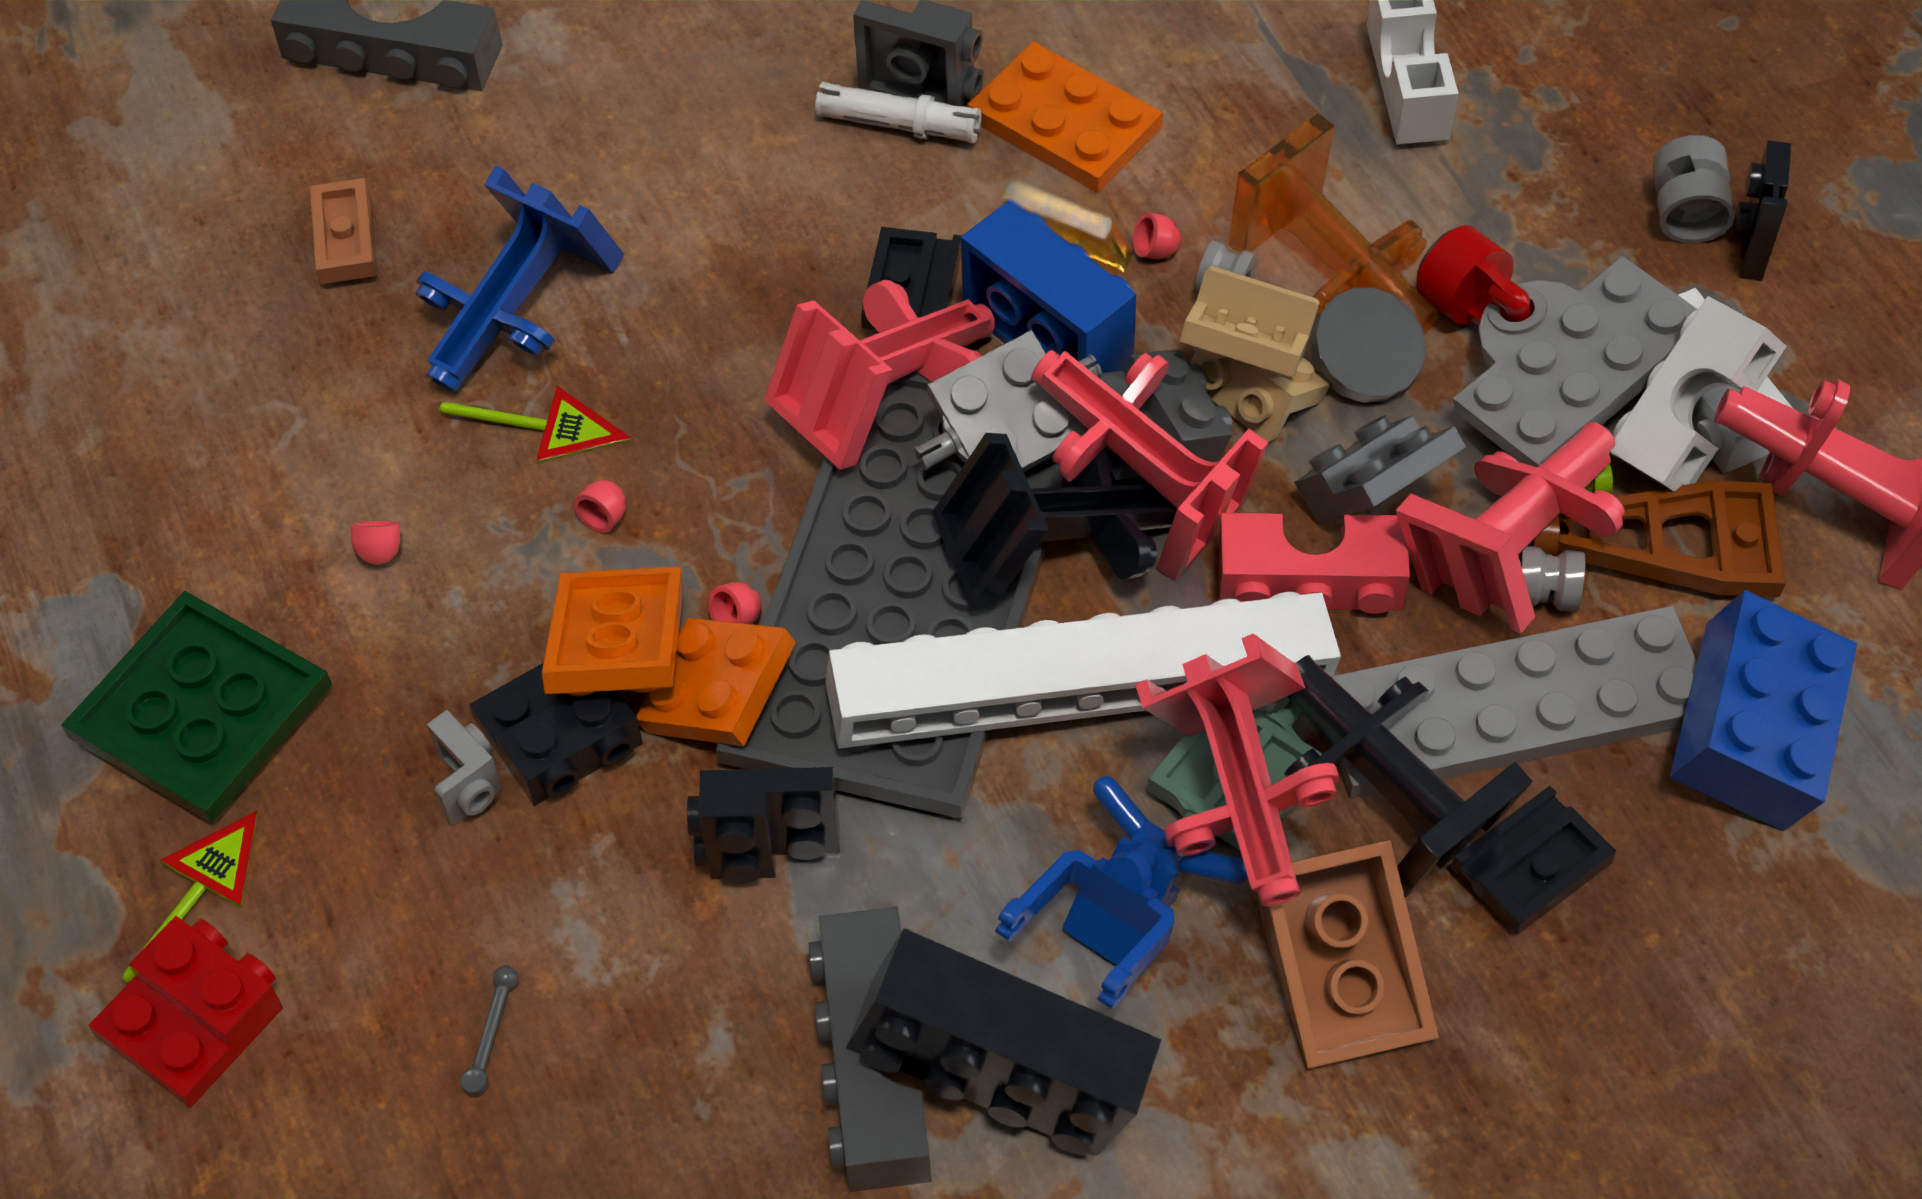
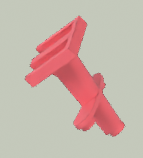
(834, 383)
(1838, 459)
(1189, 483)
(1483, 552)
(1222, 704)

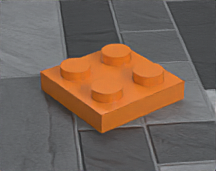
(718, 681)

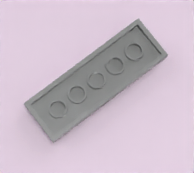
(1536, 694)

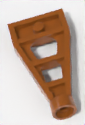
(1741, 529)

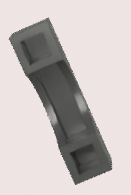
(445, 46)
(881, 1122)

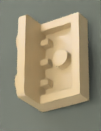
(1250, 322)
(1257, 399)

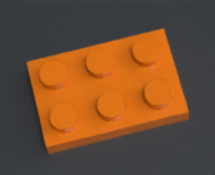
(1066, 116)
(614, 631)

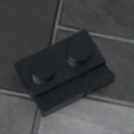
(1763, 214)
(920, 265)
(1533, 860)

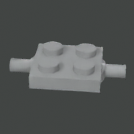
(1001, 398)

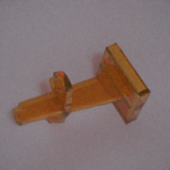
(1286, 194)

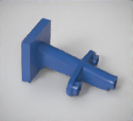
(538, 239)

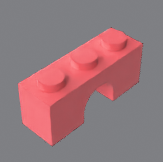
(1361, 574)

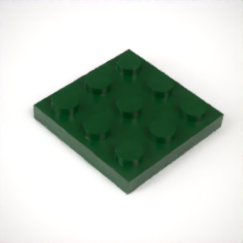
(197, 706)

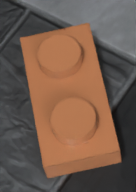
(342, 231)

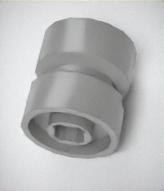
(1693, 189)

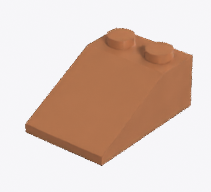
(1349, 957)

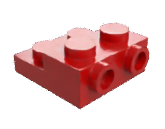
(188, 1009)

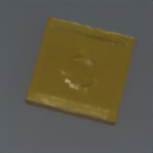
(1075, 224)

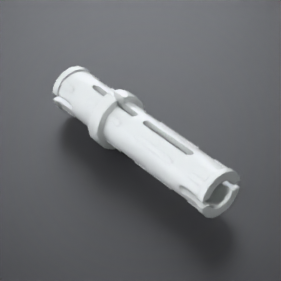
(919, 116)

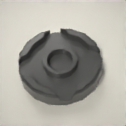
(1367, 344)

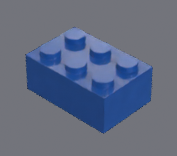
(1047, 287)
(1764, 711)

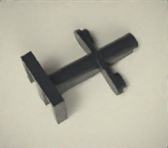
(997, 520)
(1429, 805)

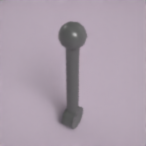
(474, 1080)

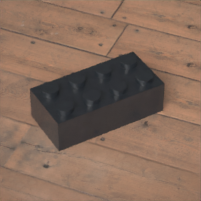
(1003, 1044)

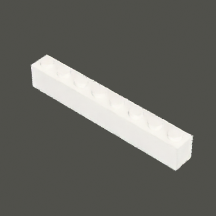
(1054, 667)

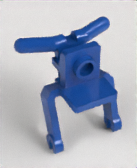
(1120, 900)

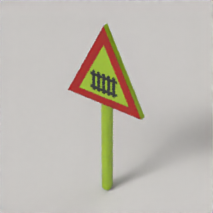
(567, 431)
(214, 864)

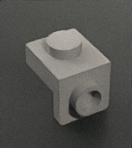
(473, 768)

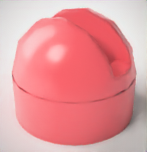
(1155, 236)
(600, 505)
(375, 540)
(735, 603)

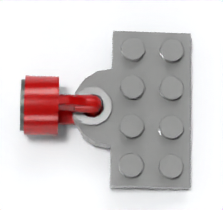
(1548, 348)

